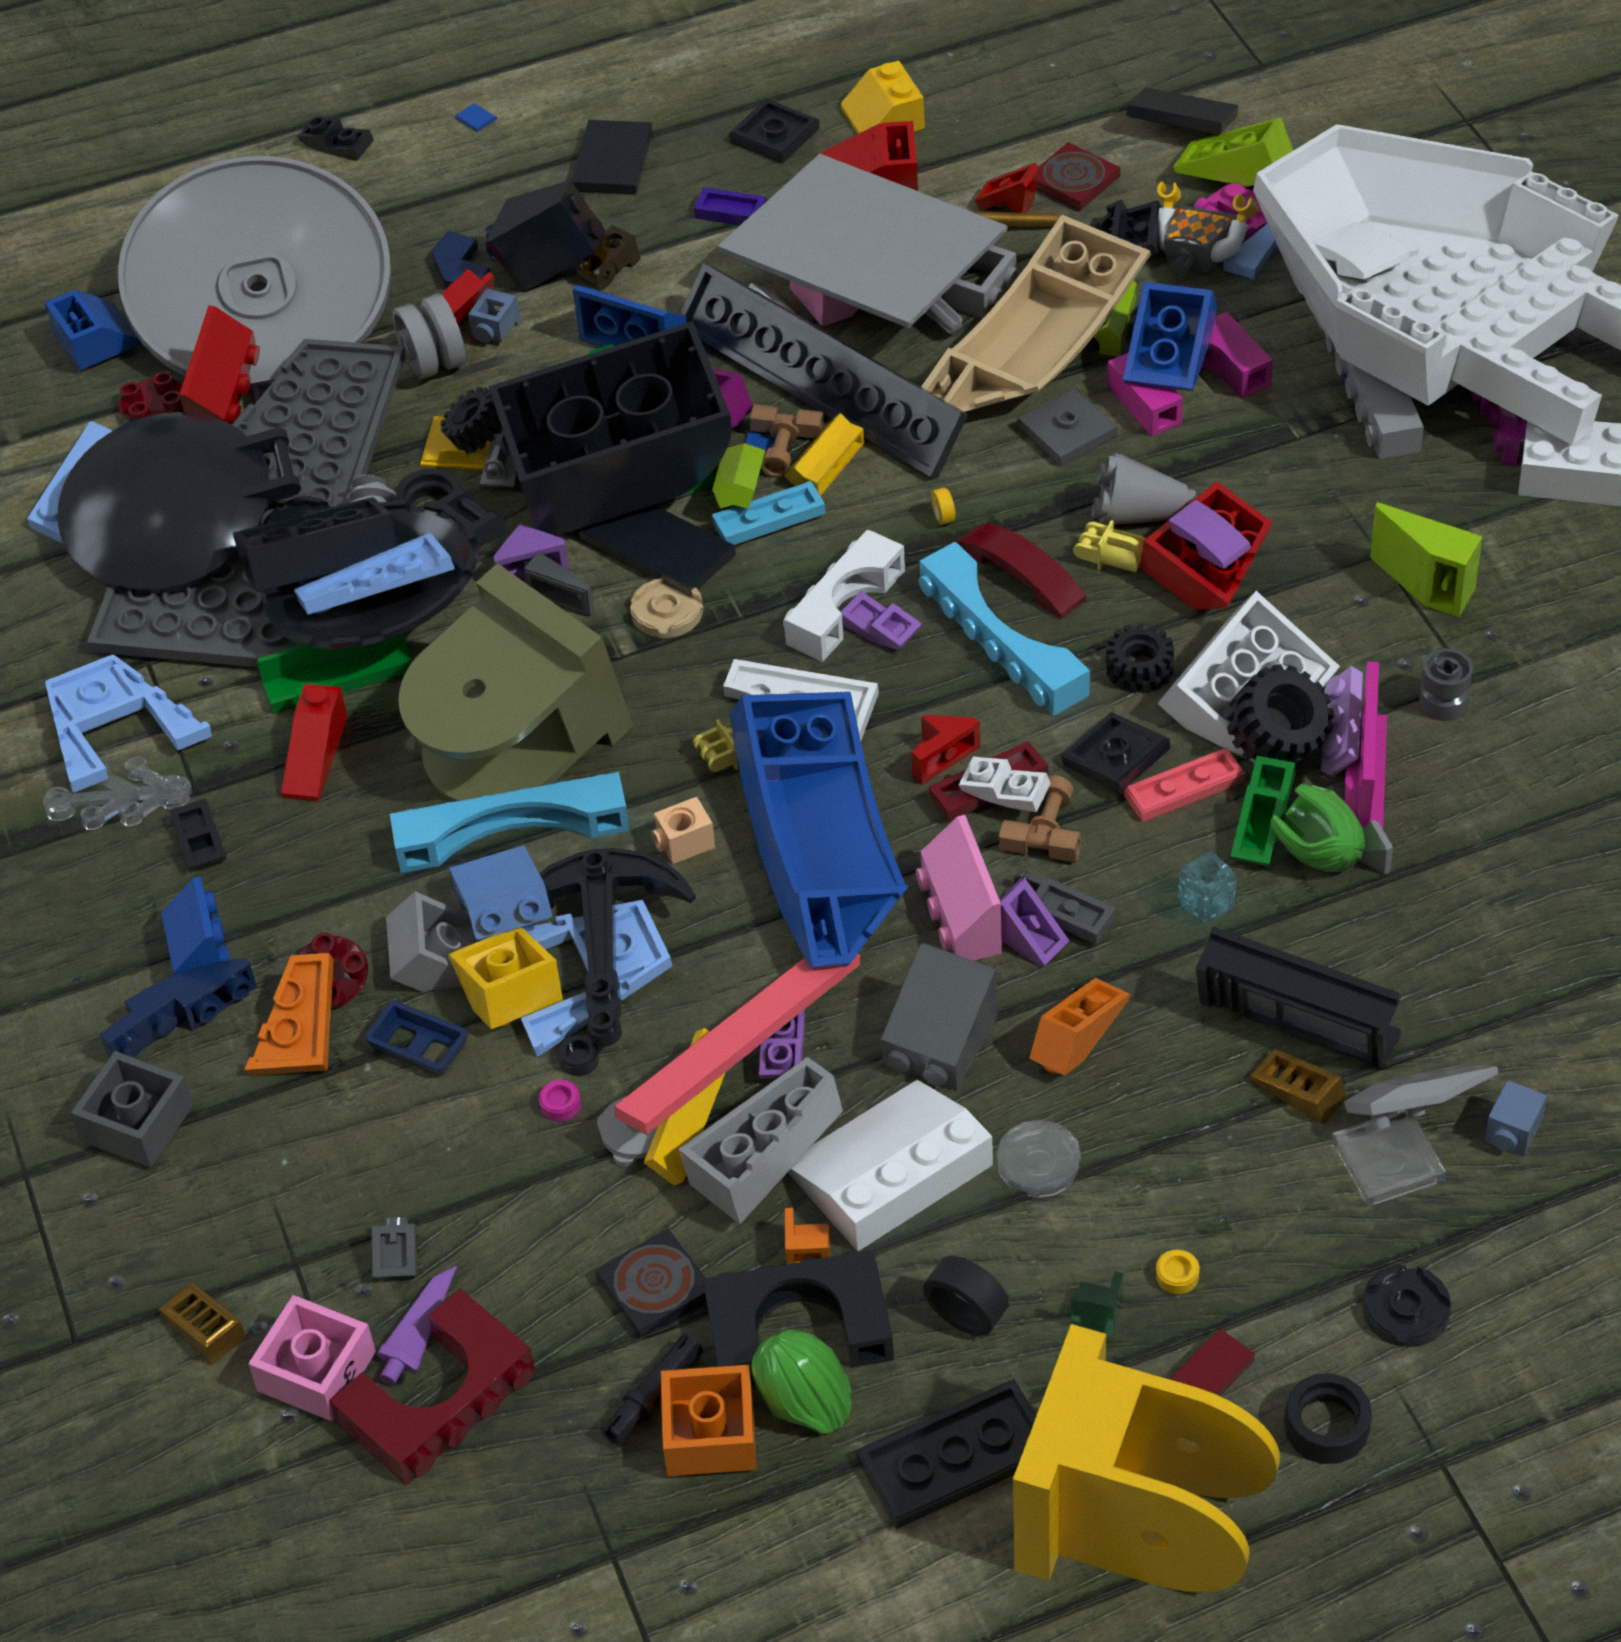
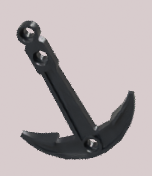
(597, 876)

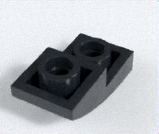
(331, 138)

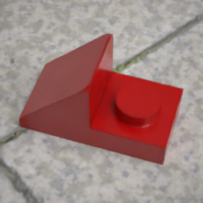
(1013, 188)
(944, 744)

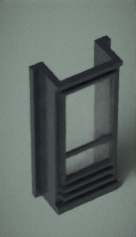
(1298, 996)

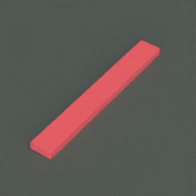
(727, 1044)

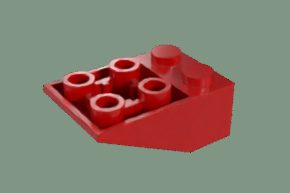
(883, 151)

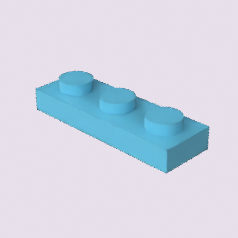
(769, 514)

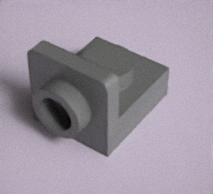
(394, 1249)

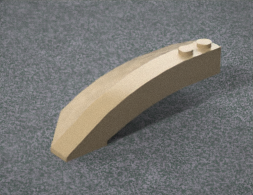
(1040, 319)

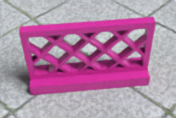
(1366, 775)

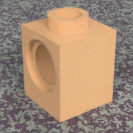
(683, 830)

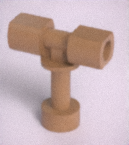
(783, 430)
(1043, 830)

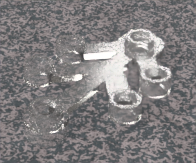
(121, 798)

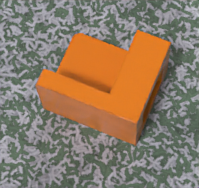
(805, 1240)

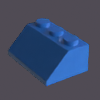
(615, 320)

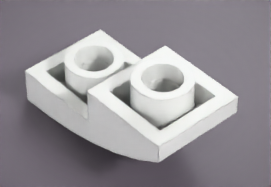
(999, 784)

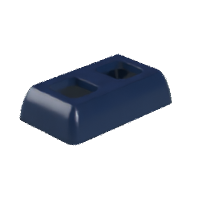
(427, 1030)

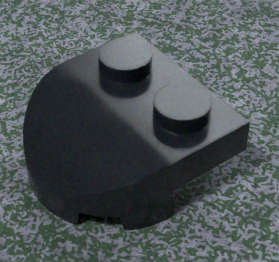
(1133, 225)

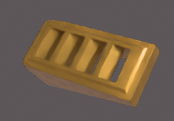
(1318, 1102)
(221, 1340)

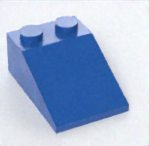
(1170, 336)

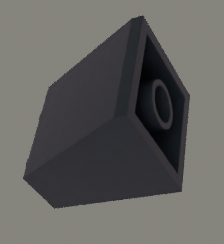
(544, 233)

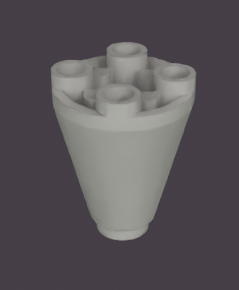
(1137, 493)

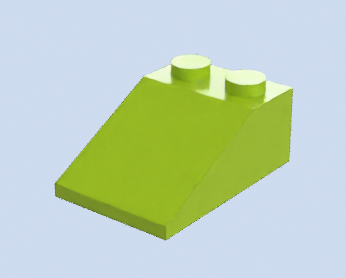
(1236, 154)

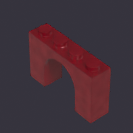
(413, 1437)

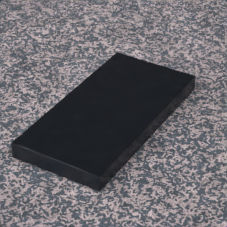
(661, 546)
(949, 1454)

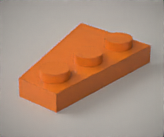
(299, 1023)

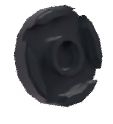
(1406, 1306)

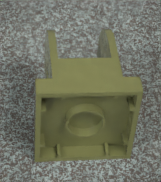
(510, 694)

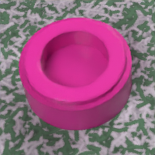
(560, 1100)

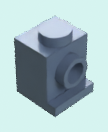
(489, 323)

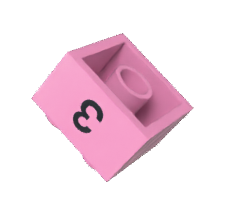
(311, 1356)

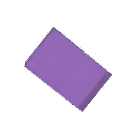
(524, 544)
(1029, 925)

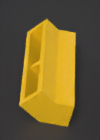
(827, 454)

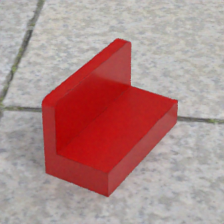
(465, 293)

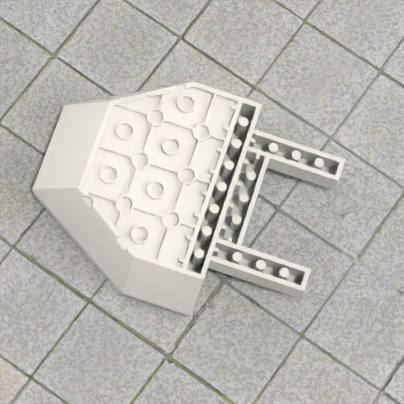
(1489, 277)

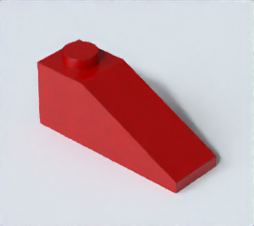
(313, 741)

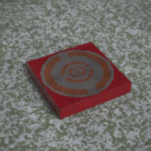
(1075, 176)

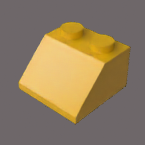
(883, 97)
(507, 977)

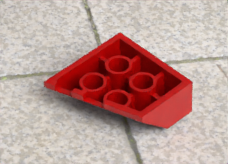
(1192, 578)

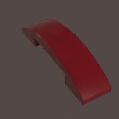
(1027, 563)

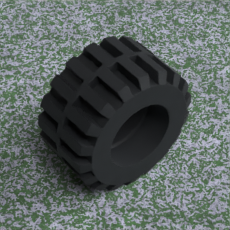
(1295, 698)

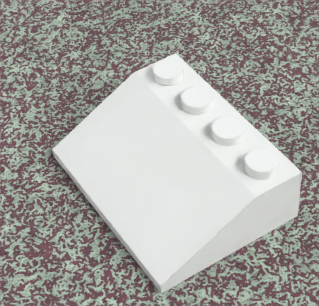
(1245, 644)
(893, 1162)

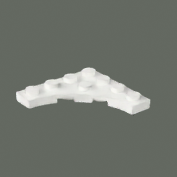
(759, 679)

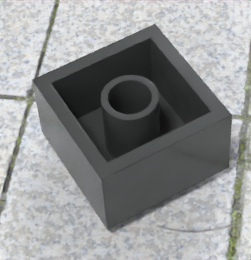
(132, 1109)

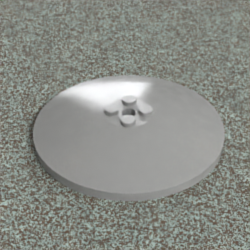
(247, 225)

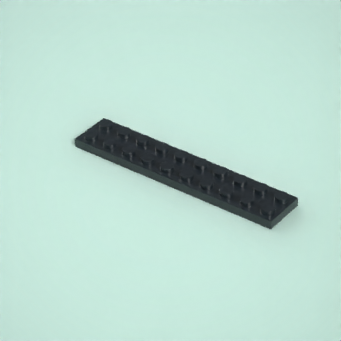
(823, 370)

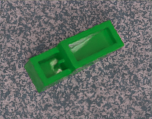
(1264, 798)

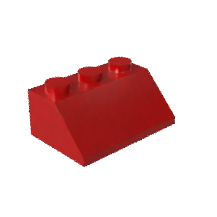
(219, 367)

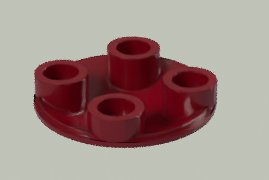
(150, 397)
(349, 965)

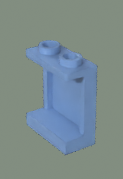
(501, 892)

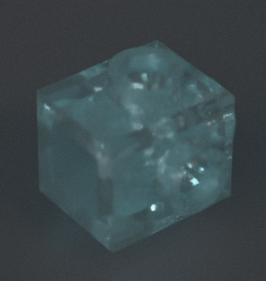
(1207, 887)

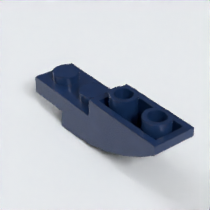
(184, 998)

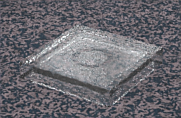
(1389, 1159)

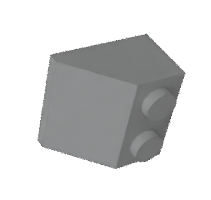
(420, 940)

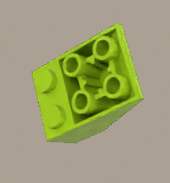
(1426, 557)

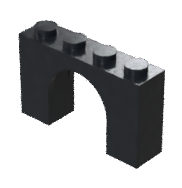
(842, 1283)

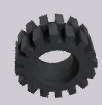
(471, 420)
(1139, 642)

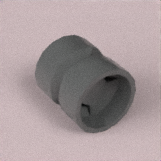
(1445, 684)

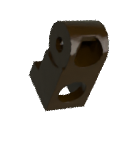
(609, 258)

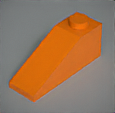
(1076, 1025)

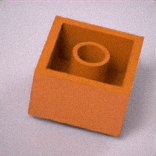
(708, 1420)

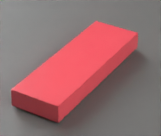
(1184, 784)

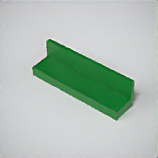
(349, 668)

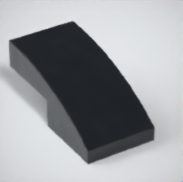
(197, 834)

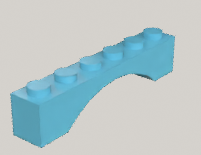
(1045, 671)
(434, 833)

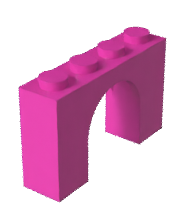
(1229, 354)

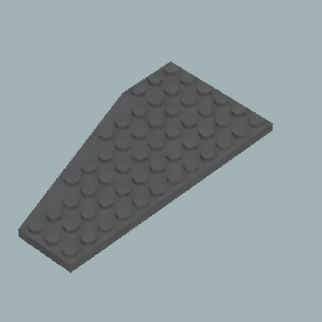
(333, 411)

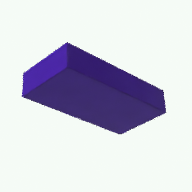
(726, 206)

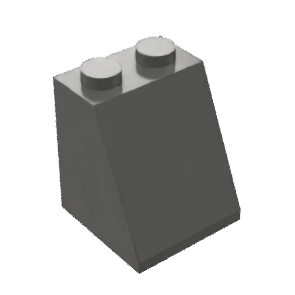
(940, 1017)

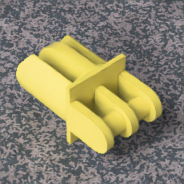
(1109, 546)
(717, 747)

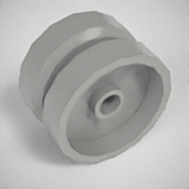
(429, 336)

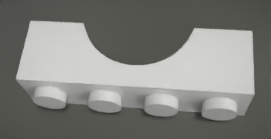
(867, 566)

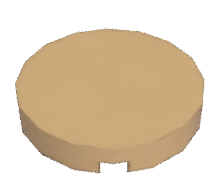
(666, 617)

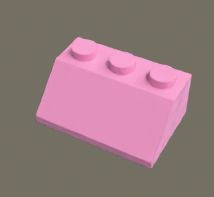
(961, 893)

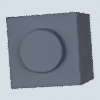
(1515, 1118)

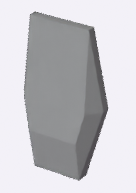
(1416, 1091)

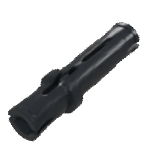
(640, 1403)

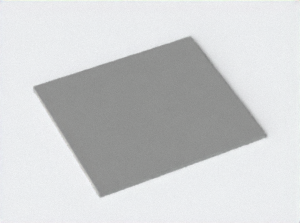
(863, 240)

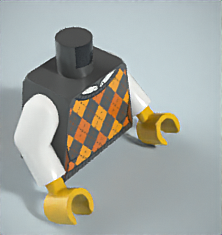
(1197, 236)

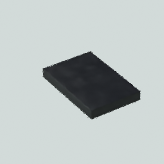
(1182, 110)
(612, 156)

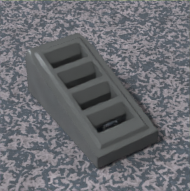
(559, 584)

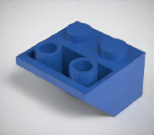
(89, 328)
(192, 931)

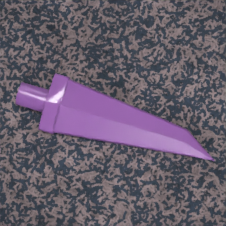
(409, 1339)

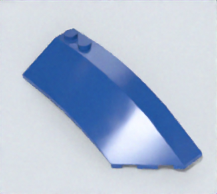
(816, 820)

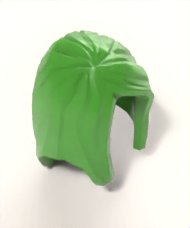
(1321, 830)
(802, 1381)

